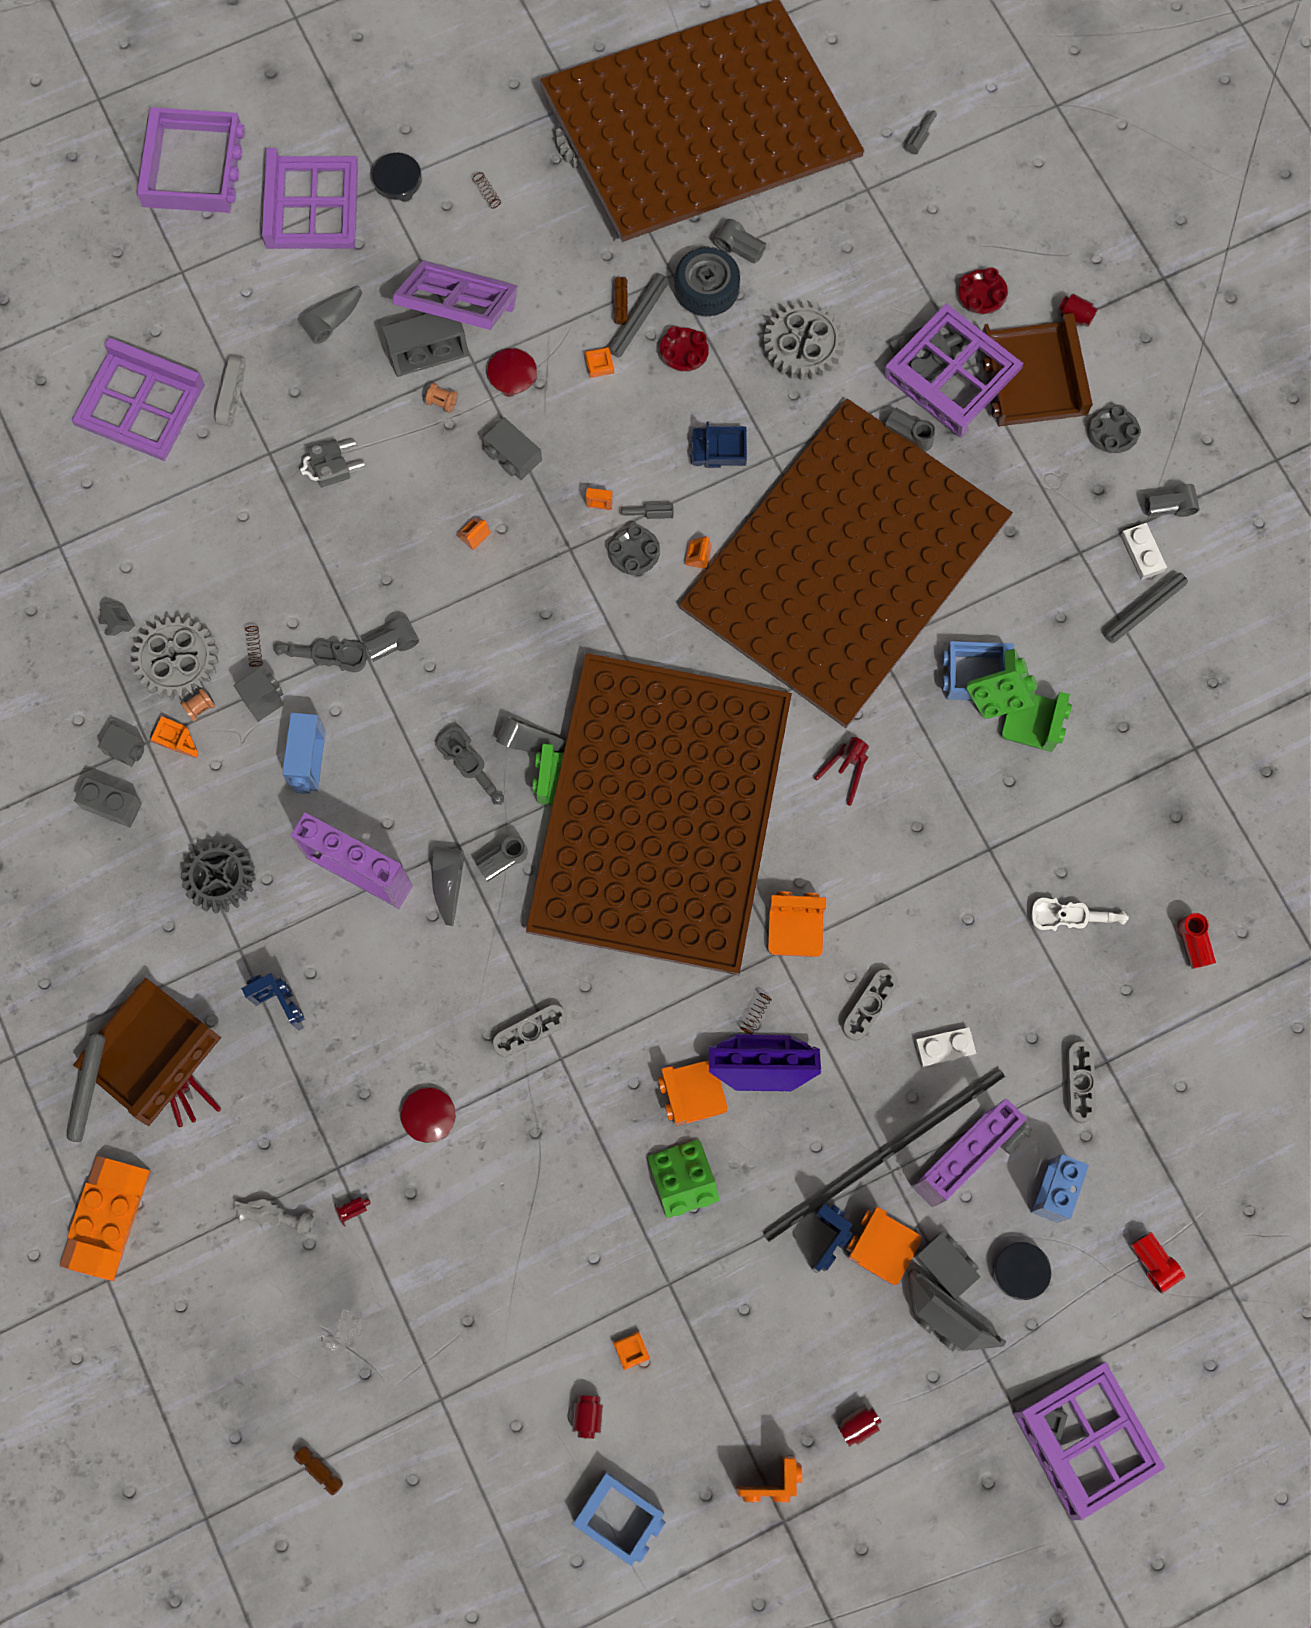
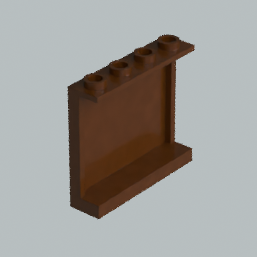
(1052, 375)
(150, 1051)

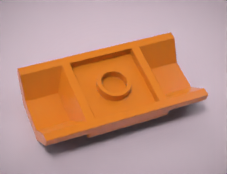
(104, 1218)

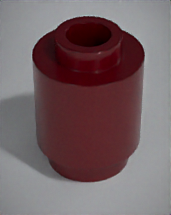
(1083, 309)
(587, 1416)
(859, 1425)

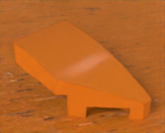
(174, 737)

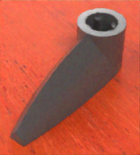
(329, 315)
(527, 737)
(447, 881)

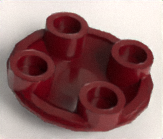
(983, 291)
(684, 348)
(512, 371)
(428, 1115)

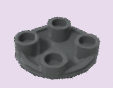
(1114, 429)
(634, 550)

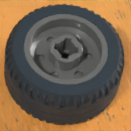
(707, 281)

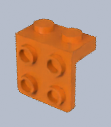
(796, 924)
(692, 1093)
(883, 1246)
(790, 1477)

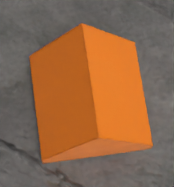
(474, 532)
(698, 552)

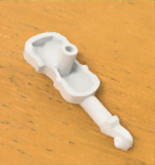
(1050, 914)

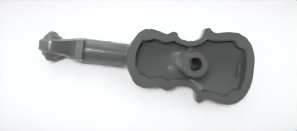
(348, 656)
(456, 746)

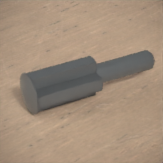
(920, 135)
(653, 511)

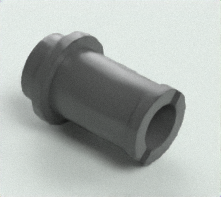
(1016, 1138)

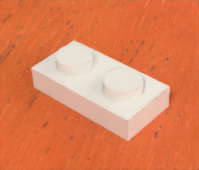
(1143, 551)
(945, 1047)

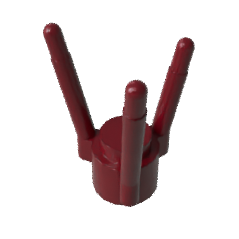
(853, 752)
(184, 1089)

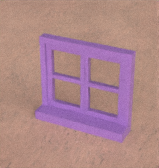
(276, 201)
(457, 286)
(154, 370)
(928, 394)
(1056, 1461)

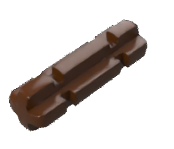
(620, 300)
(318, 1470)

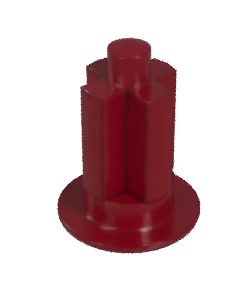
(351, 1209)

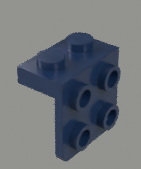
(264, 988)
(833, 1218)

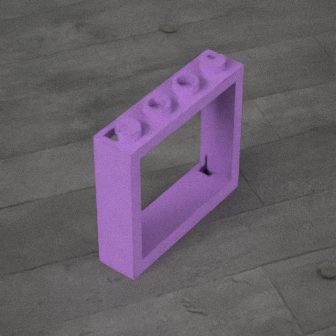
(193, 120)
(352, 860)
(969, 1153)

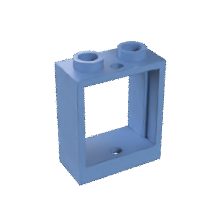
(969, 649)
(304, 752)
(1054, 1196)
(653, 1528)

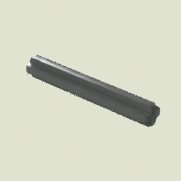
(638, 315)
(1146, 607)
(85, 1087)

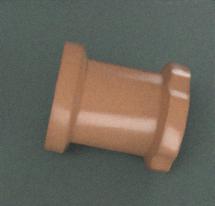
(441, 397)
(197, 704)

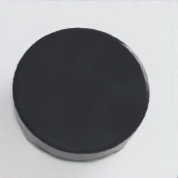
(397, 176)
(1022, 1271)

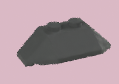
(948, 1318)

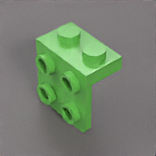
(1004, 690)
(1039, 724)
(550, 766)
(683, 1178)

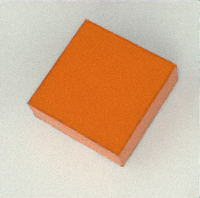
(599, 362)
(599, 498)
(631, 1350)

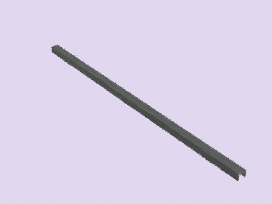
(882, 1157)

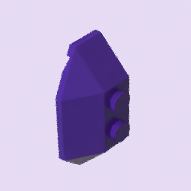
(764, 1062)

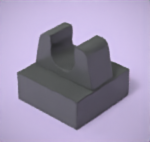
(116, 618)

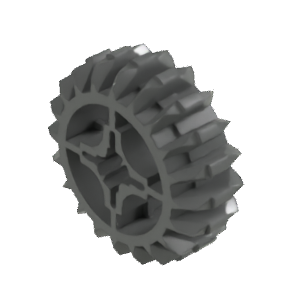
(224, 868)

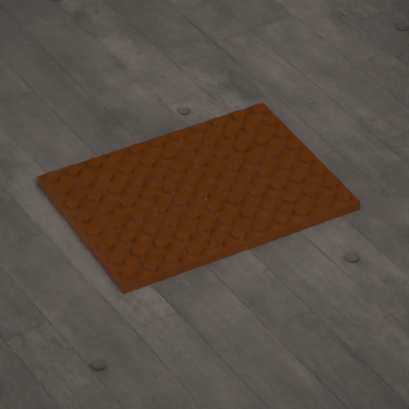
(700, 119)
(845, 562)
(660, 814)

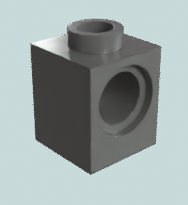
(121, 745)

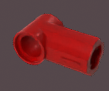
(1197, 944)
(1162, 1269)

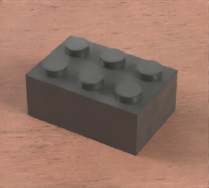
(424, 342)

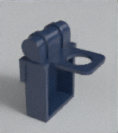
(719, 446)

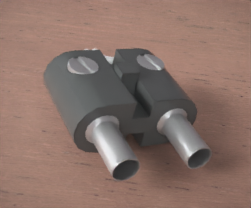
(329, 463)

